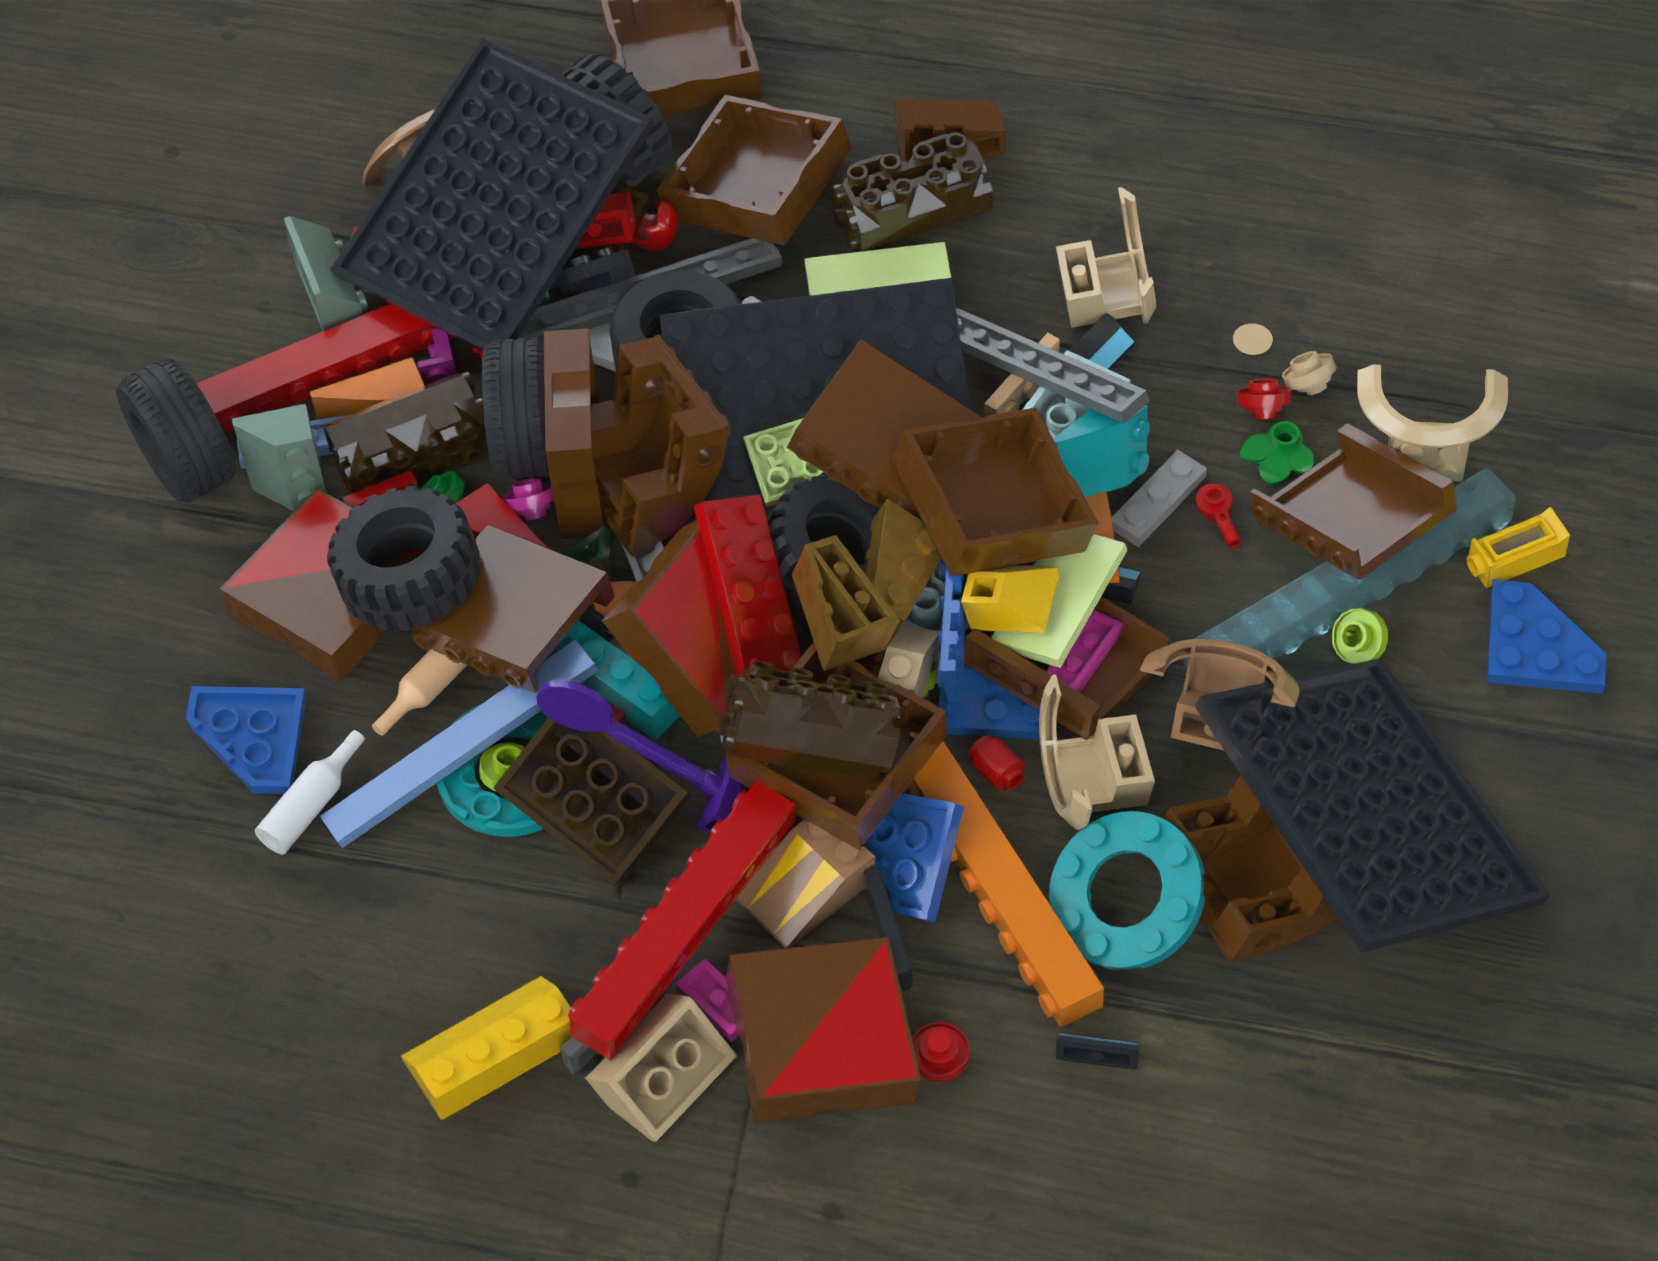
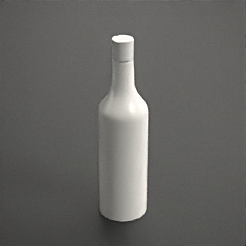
(306, 798)

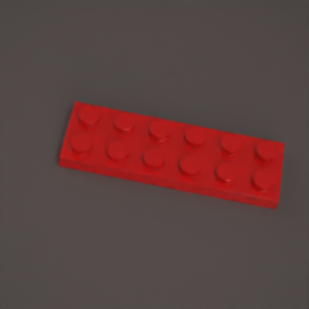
(747, 582)

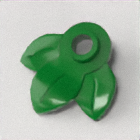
(1278, 457)

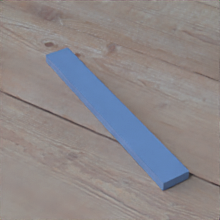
(451, 748)

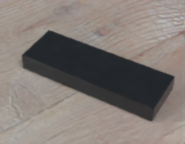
(887, 925)

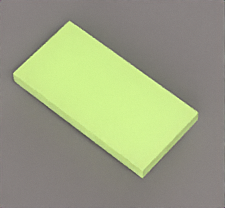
(876, 268)
(775, 464)
(1077, 593)

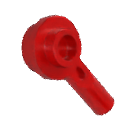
(1214, 503)

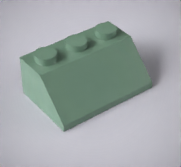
(314, 256)
(281, 454)

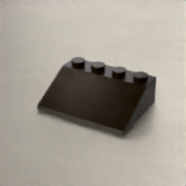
(593, 796)

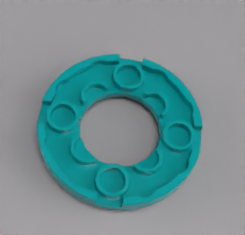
(483, 809)
(1173, 916)

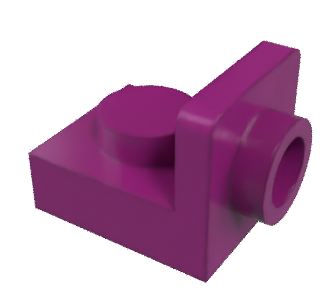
(441, 362)

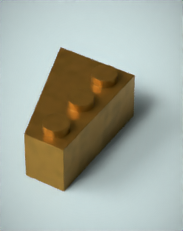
(900, 558)
(841, 604)

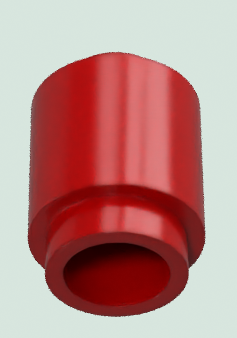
(997, 763)

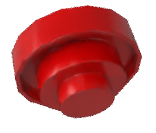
(1264, 397)
(941, 1051)

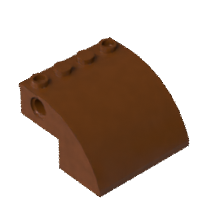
(654, 445)
(1252, 879)

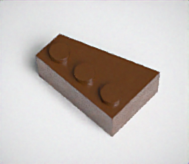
(929, 118)

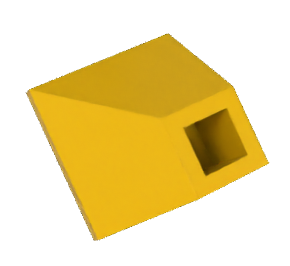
(1010, 598)

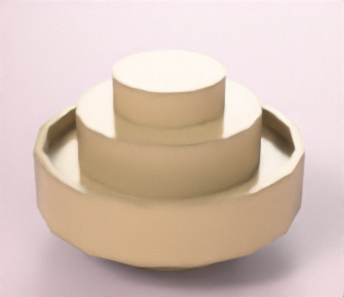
(1309, 372)

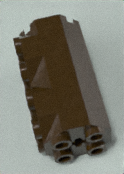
(899, 198)
(423, 429)
(809, 724)

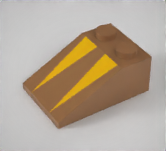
(805, 882)

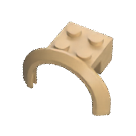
(1108, 283)
(1433, 444)
(1093, 773)

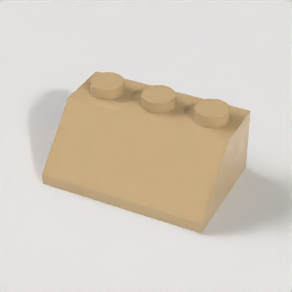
(662, 1066)

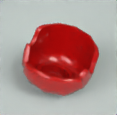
(657, 229)

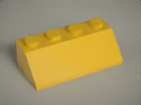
(491, 1047)

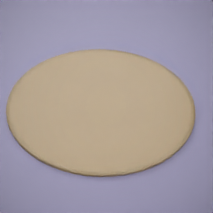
(1252, 339)

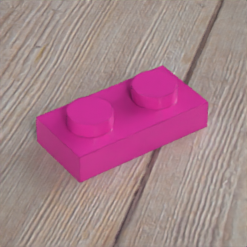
(711, 995)

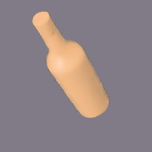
(419, 687)

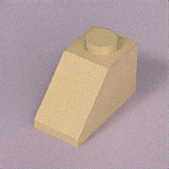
(910, 658)

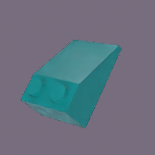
(1103, 451)

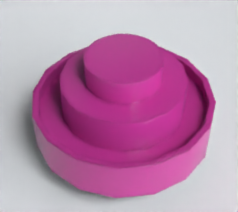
(530, 498)

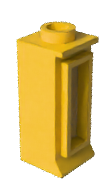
(1518, 548)

